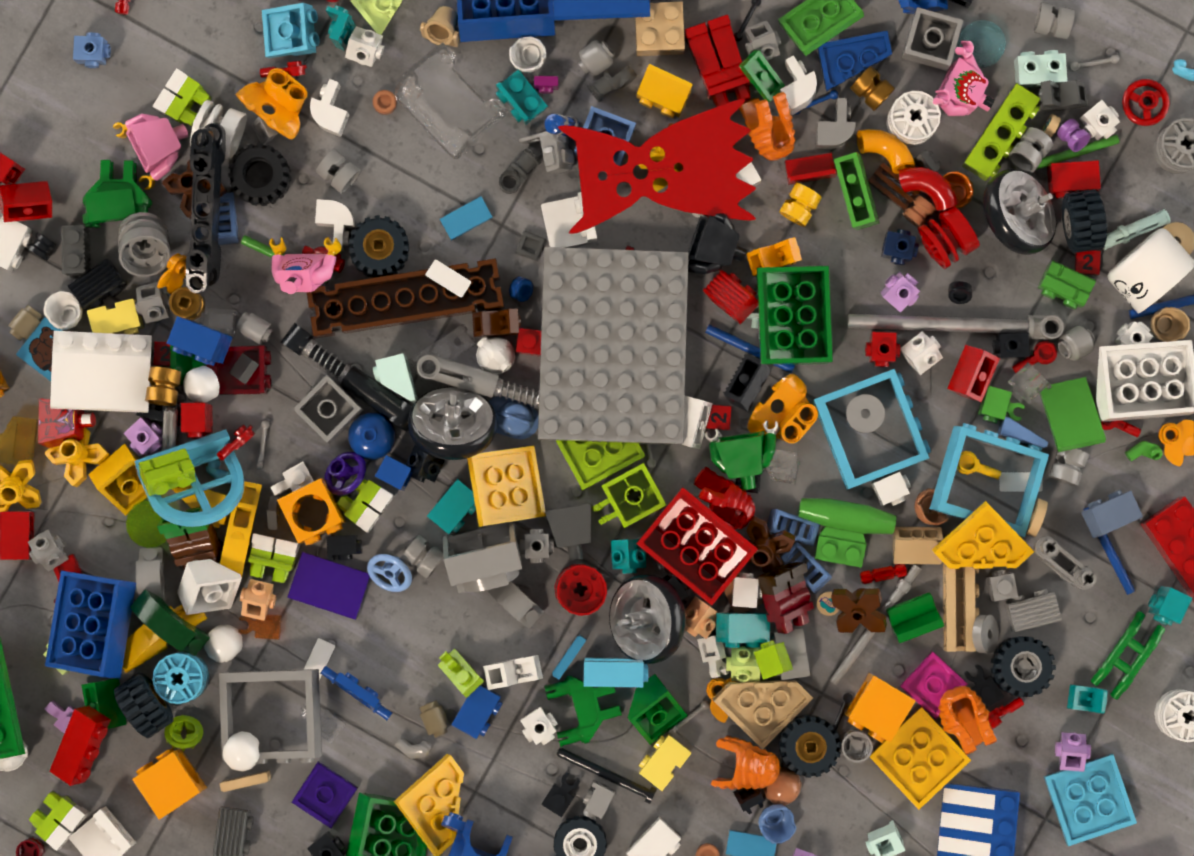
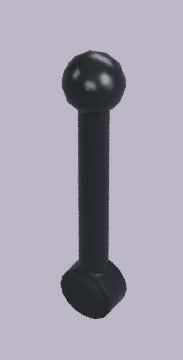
(738, 35)
(847, 698)

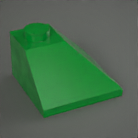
(654, 710)

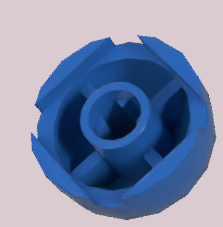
(371, 436)

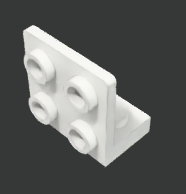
(560, 218)
(102, 836)

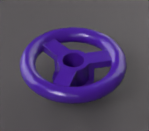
(343, 471)

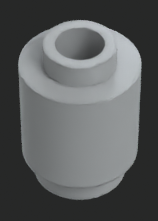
(255, 328)

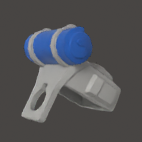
(555, 143)

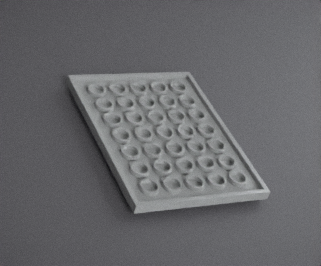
(613, 345)

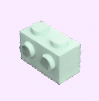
(1034, 69)

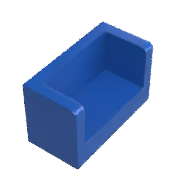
(394, 473)

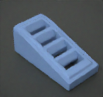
(228, 233)
(1014, 430)
(773, 520)
(825, 578)

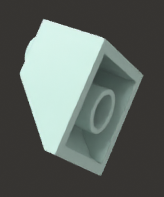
(396, 375)

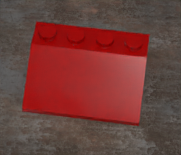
(697, 546)

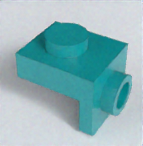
(1087, 699)

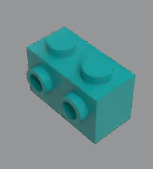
(453, 508)
(1169, 605)
(742, 628)

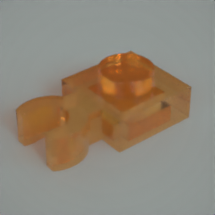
(263, 629)

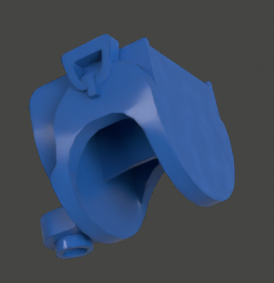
(462, 843)

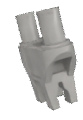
(1064, 564)

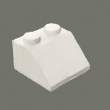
(207, 587)

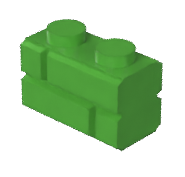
(1066, 284)

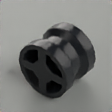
(42, 246)

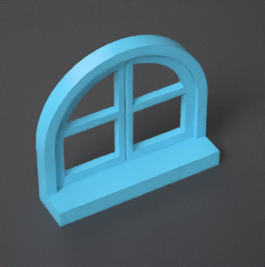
(201, 452)

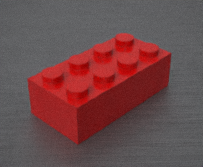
(1173, 536)

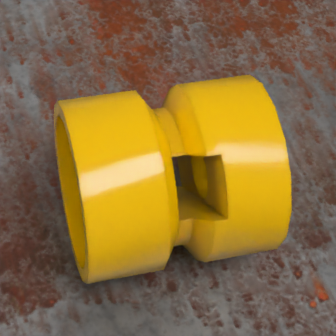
(801, 203)

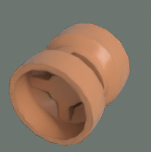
(917, 214)

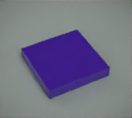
(324, 794)

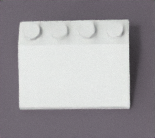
(100, 371)
(1145, 381)

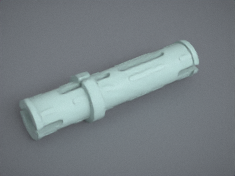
(1125, 233)

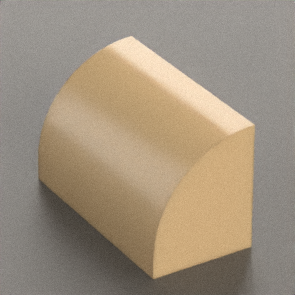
(915, 545)

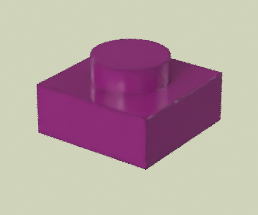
(546, 84)

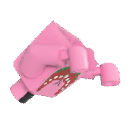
(963, 85)

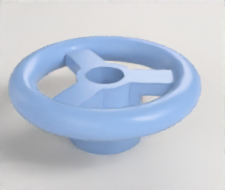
(391, 569)

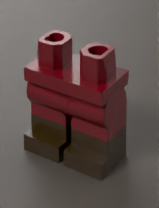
(786, 596)

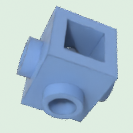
(83, 50)

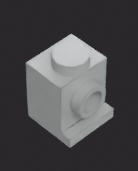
(597, 800)

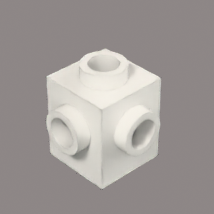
(364, 46)
(1102, 113)
(1128, 330)
(922, 352)
(536, 717)

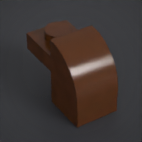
(496, 323)

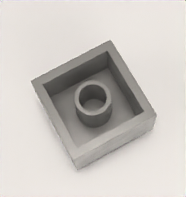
(932, 39)
(328, 409)

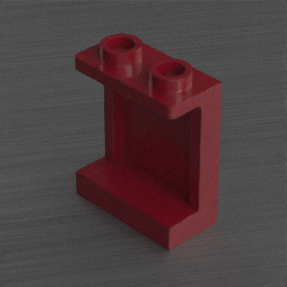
(258, 382)

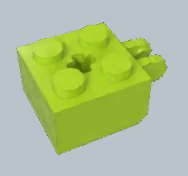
(617, 492)

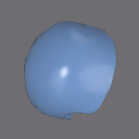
(777, 823)

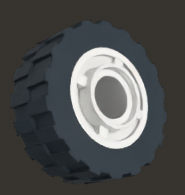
(580, 828)

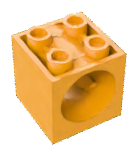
(292, 504)
(879, 708)
(168, 782)

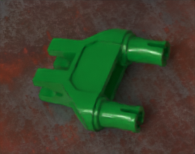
(129, 181)
(586, 708)

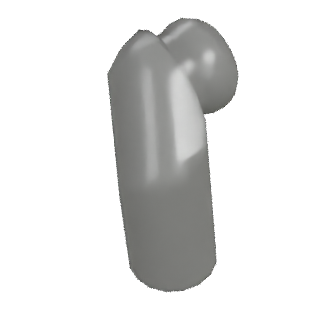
(413, 751)

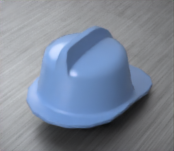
(514, 418)

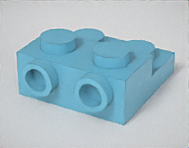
(290, 30)

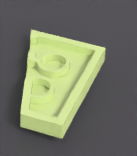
(377, 12)

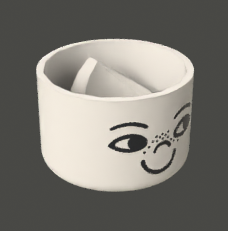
(1151, 269)

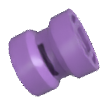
(1073, 135)

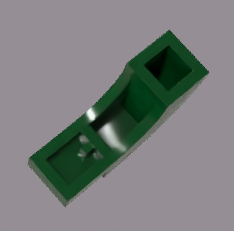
(167, 624)

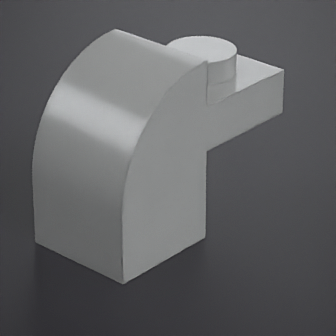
(835, 134)
(150, 571)
(517, 604)

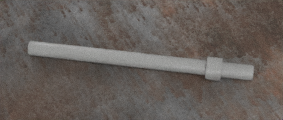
(903, 586)

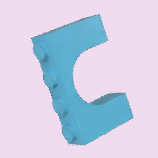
(614, 672)

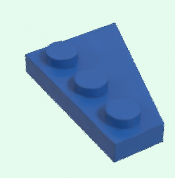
(851, 56)

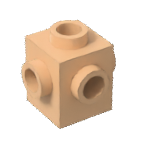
(257, 599)
(700, 618)

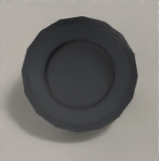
(960, 292)

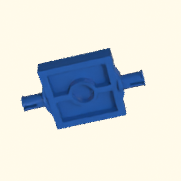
(350, 685)

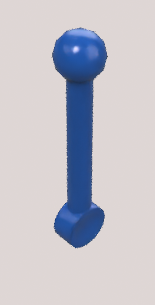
(832, 95)

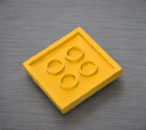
(506, 486)
(920, 758)

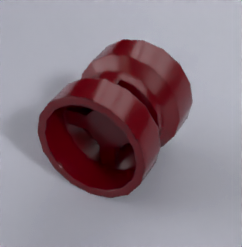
(25, 848)

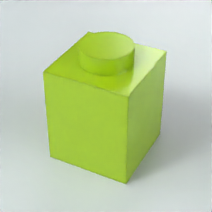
(773, 659)

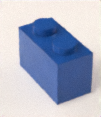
(476, 711)

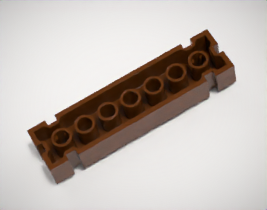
(401, 300)

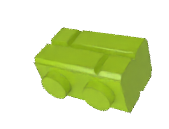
(167, 472)

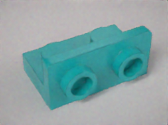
(341, 26)
(521, 96)

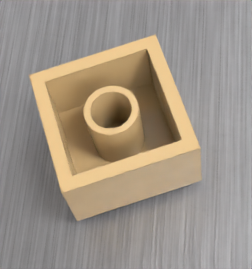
(662, 31)

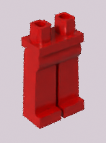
(718, 80)

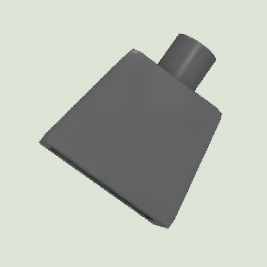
(571, 528)

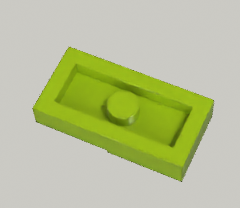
(460, 672)

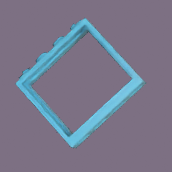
(834, 442)
(950, 464)

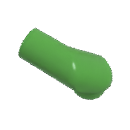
(1145, 449)

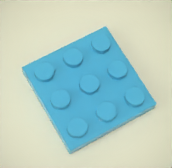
(1090, 800)

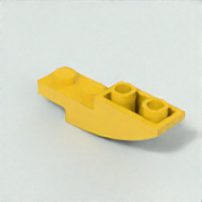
(240, 529)
(146, 644)

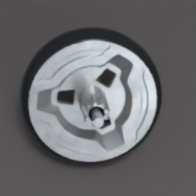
(1010, 224)
(452, 436)
(634, 623)

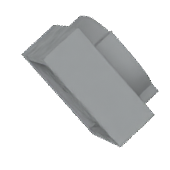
(482, 557)

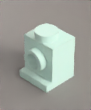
(885, 841)

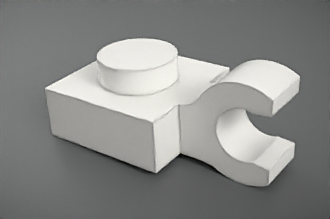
(294, 478)
(713, 653)

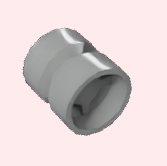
(1054, 20)
(1030, 150)
(343, 177)
(1068, 466)
(422, 556)
(855, 745)

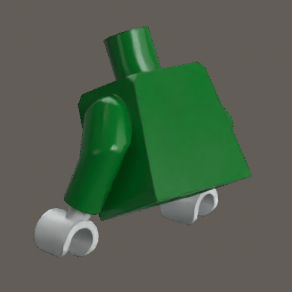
(743, 454)

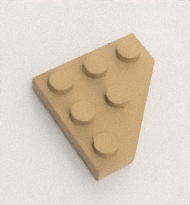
(762, 706)

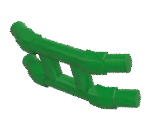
(1114, 660)

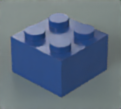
(204, 342)

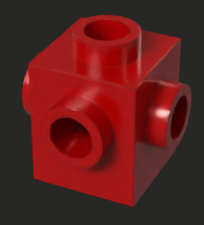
(886, 340)

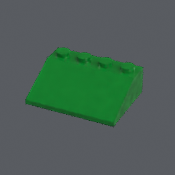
(794, 315)
(382, 829)

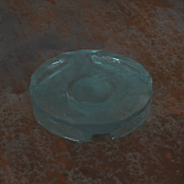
(987, 40)

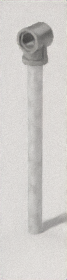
(1033, 325)

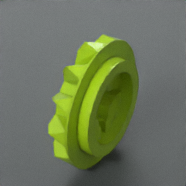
(193, 728)

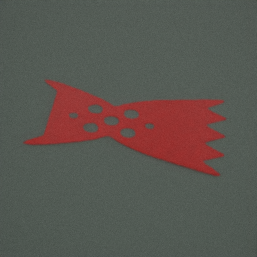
(703, 186)

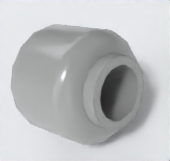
(596, 57)
(1076, 343)

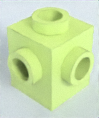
(743, 664)

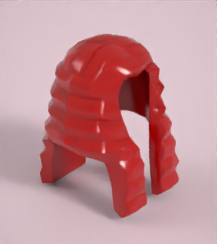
(725, 498)

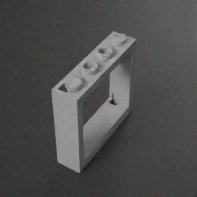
(313, 716)

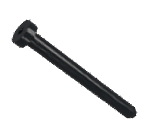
(607, 774)

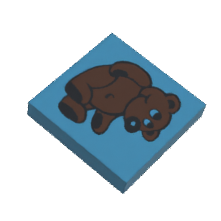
(39, 348)

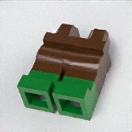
(191, 542)

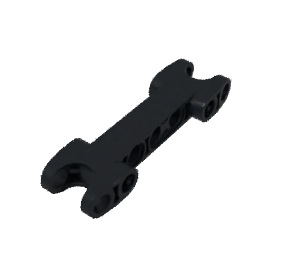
(206, 164)

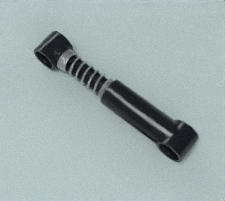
(350, 377)

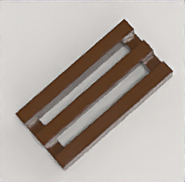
(885, 192)

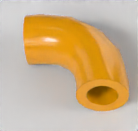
(886, 145)

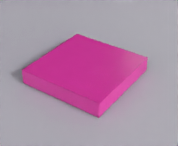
(930, 682)

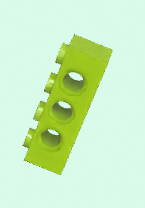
(1019, 99)

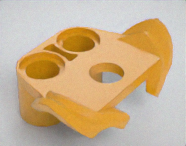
(280, 93)
(792, 393)

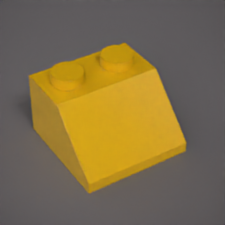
(664, 91)
(119, 480)

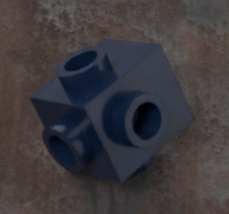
(890, 246)

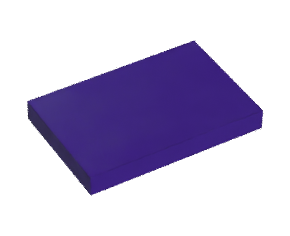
(329, 585)

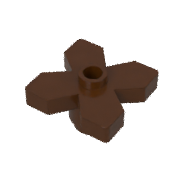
(182, 185)
(768, 545)
(859, 608)

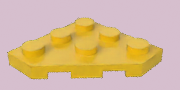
(983, 543)
(431, 799)

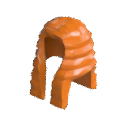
(770, 133)
(966, 718)
(753, 765)

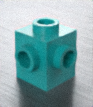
(627, 555)

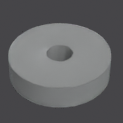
(861, 424)
(985, 634)

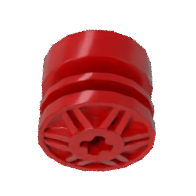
(951, 235)
(593, 595)

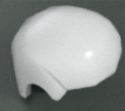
(527, 54)
(63, 310)
(201, 384)
(224, 643)
(241, 751)

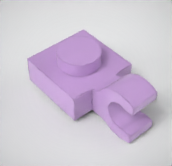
(62, 715)

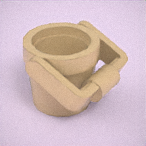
(442, 27)

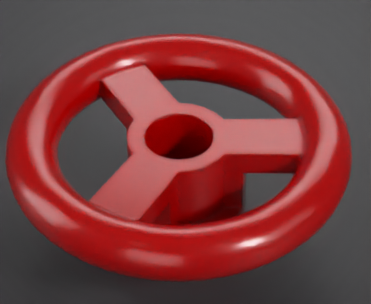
(1152, 96)

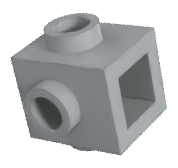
(764, 39)
(152, 303)
(547, 546)
(48, 550)

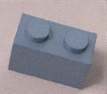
(1112, 513)

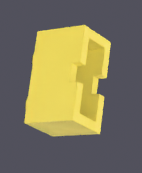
(117, 320)
(659, 765)

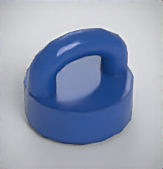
(521, 289)

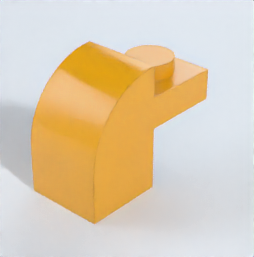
(777, 255)

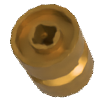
(872, 88)
(186, 303)
(163, 386)

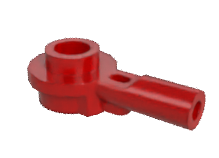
(294, 68)
(1043, 353)
(1122, 425)
(242, 435)
(996, 714)

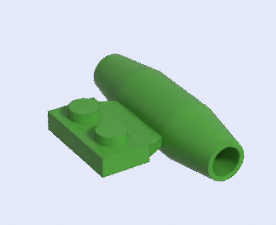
(844, 529)

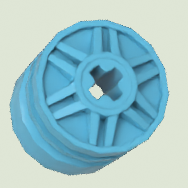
(194, 676)

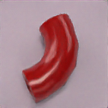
(931, 183)

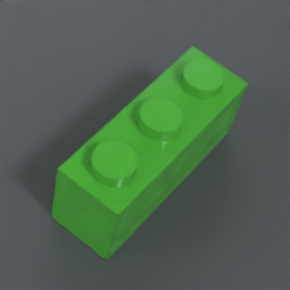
(856, 191)

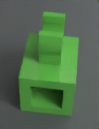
(997, 404)

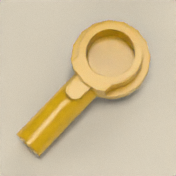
(969, 463)

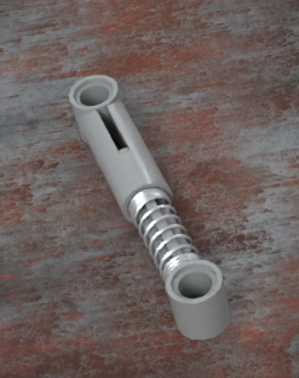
(477, 381)

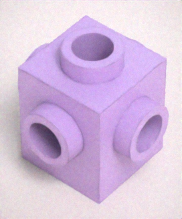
(898, 298)
(145, 436)
(1072, 751)

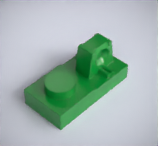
(761, 75)

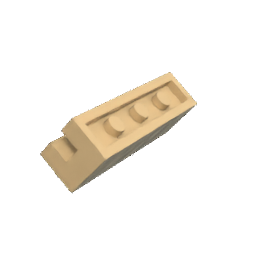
(959, 608)

